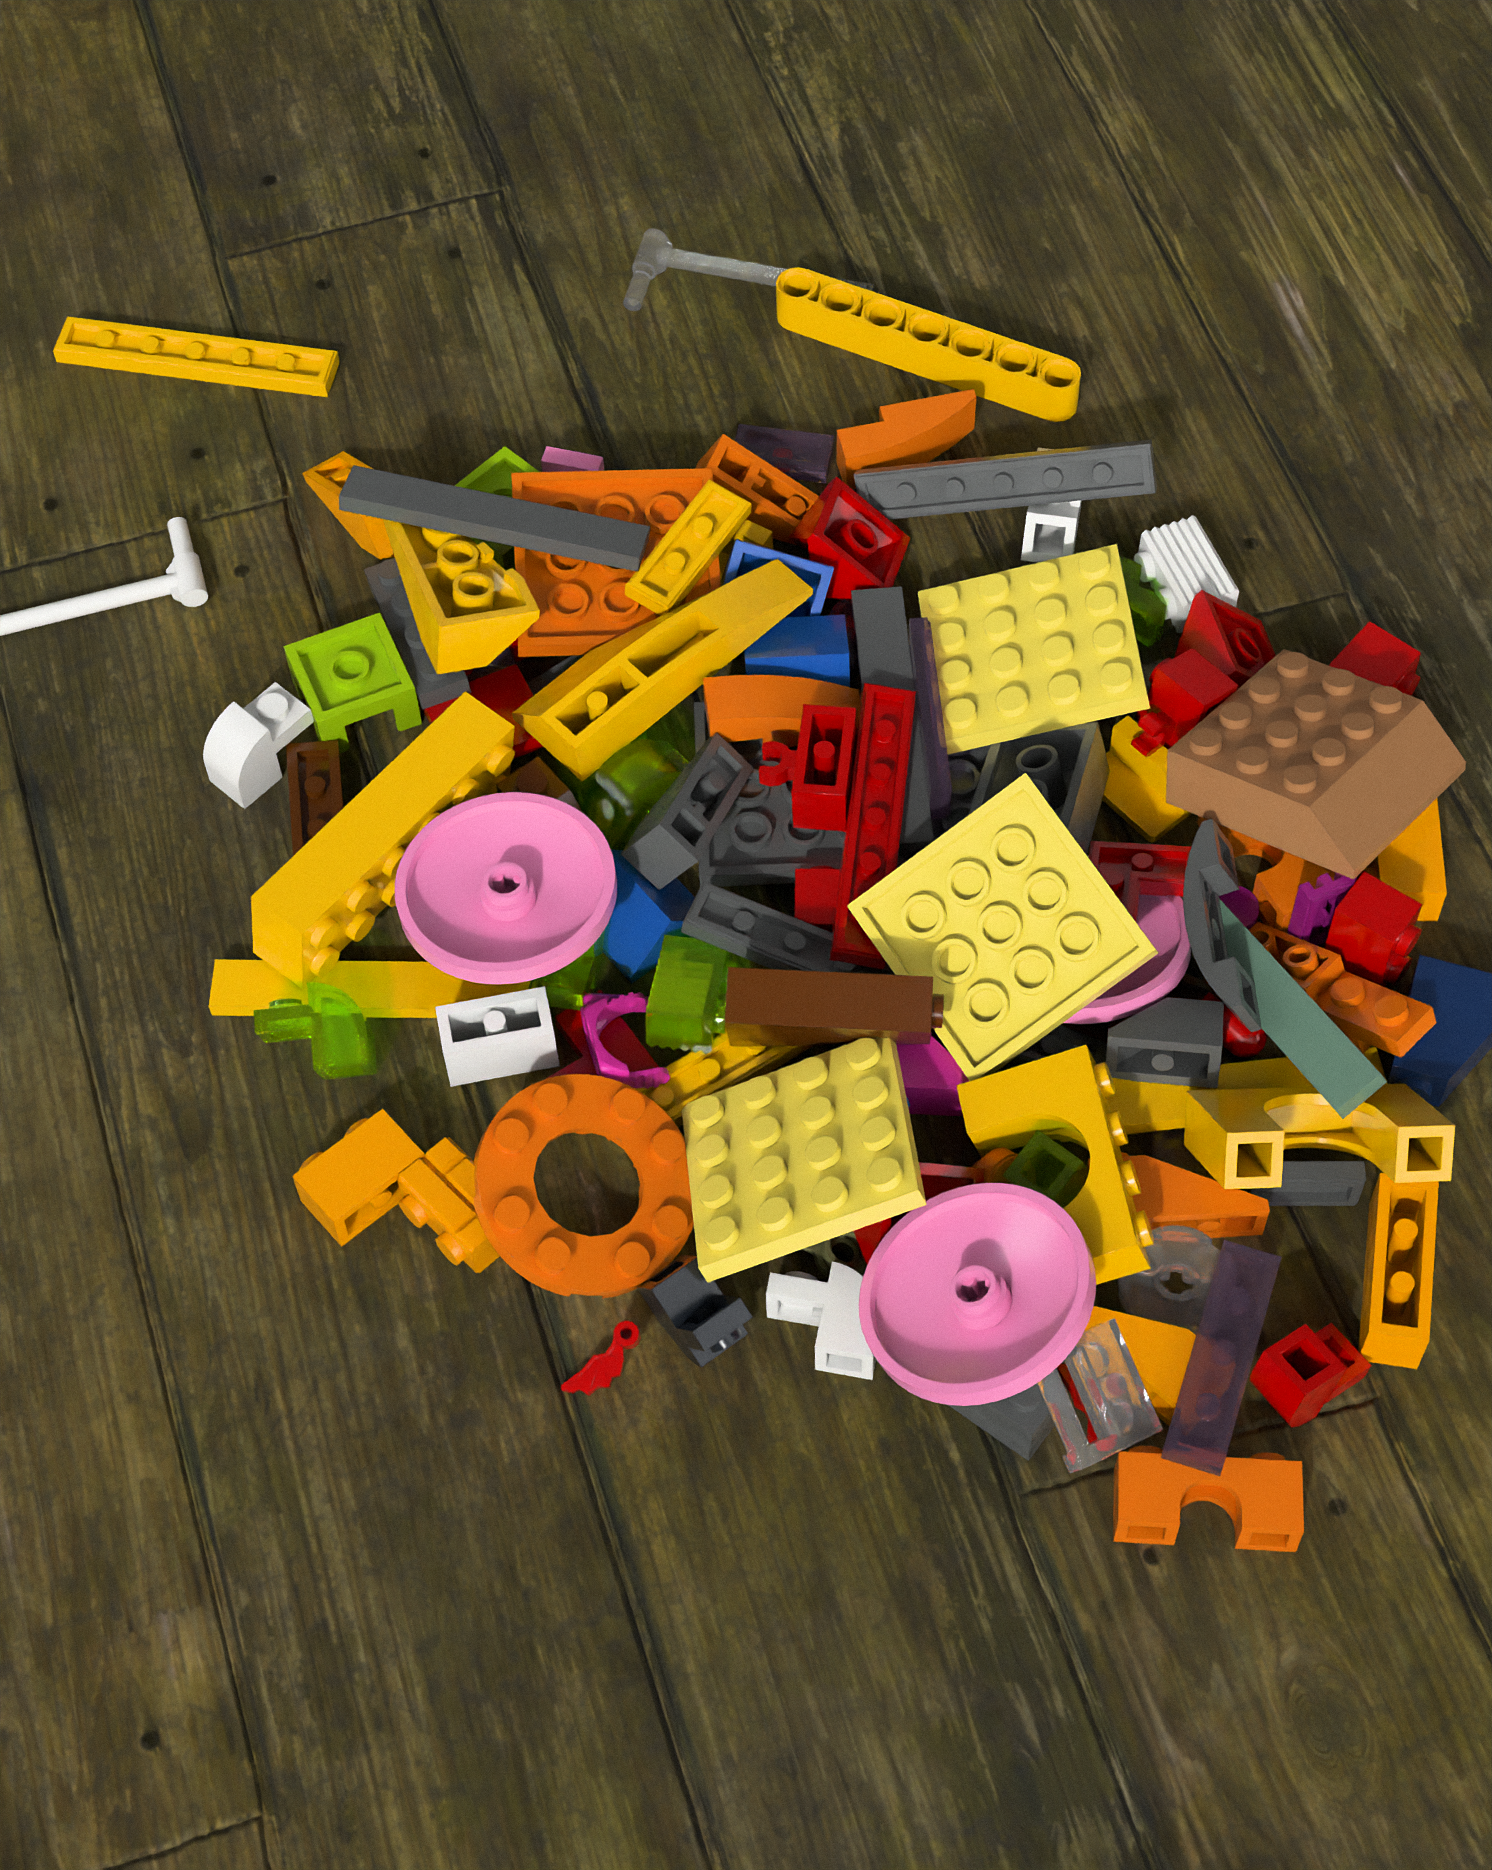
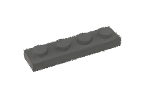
(397, 613)

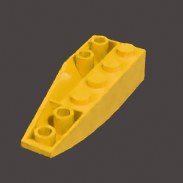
(651, 669)

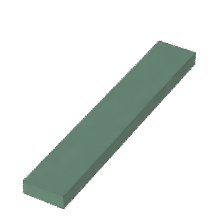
(1301, 1026)

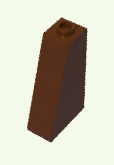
(828, 1007)

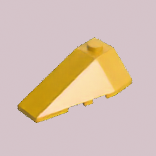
(460, 596)

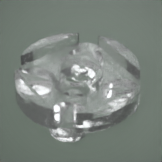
(1174, 1250)

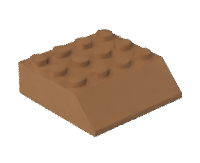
(1314, 763)

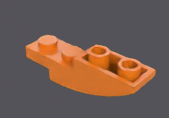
(1357, 1006)

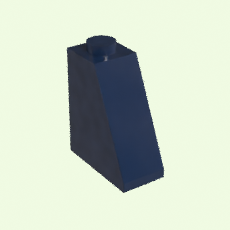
(1458, 1039)

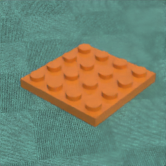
(584, 600)

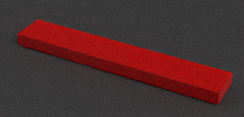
(872, 813)

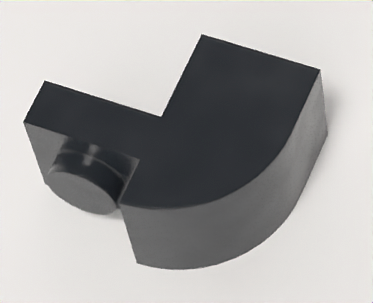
(695, 1310)

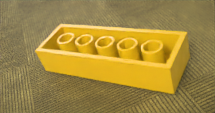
(351, 864)

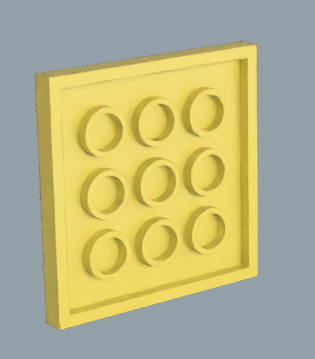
(1034, 649)
(1005, 926)
(800, 1156)

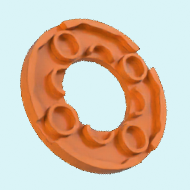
(543, 1248)

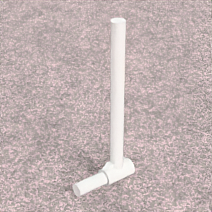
(182, 580)

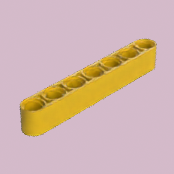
(928, 344)

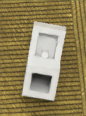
(1050, 530)
(245, 743)
(831, 1307)

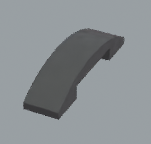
(1207, 876)

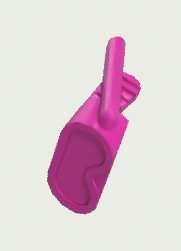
(599, 1011)

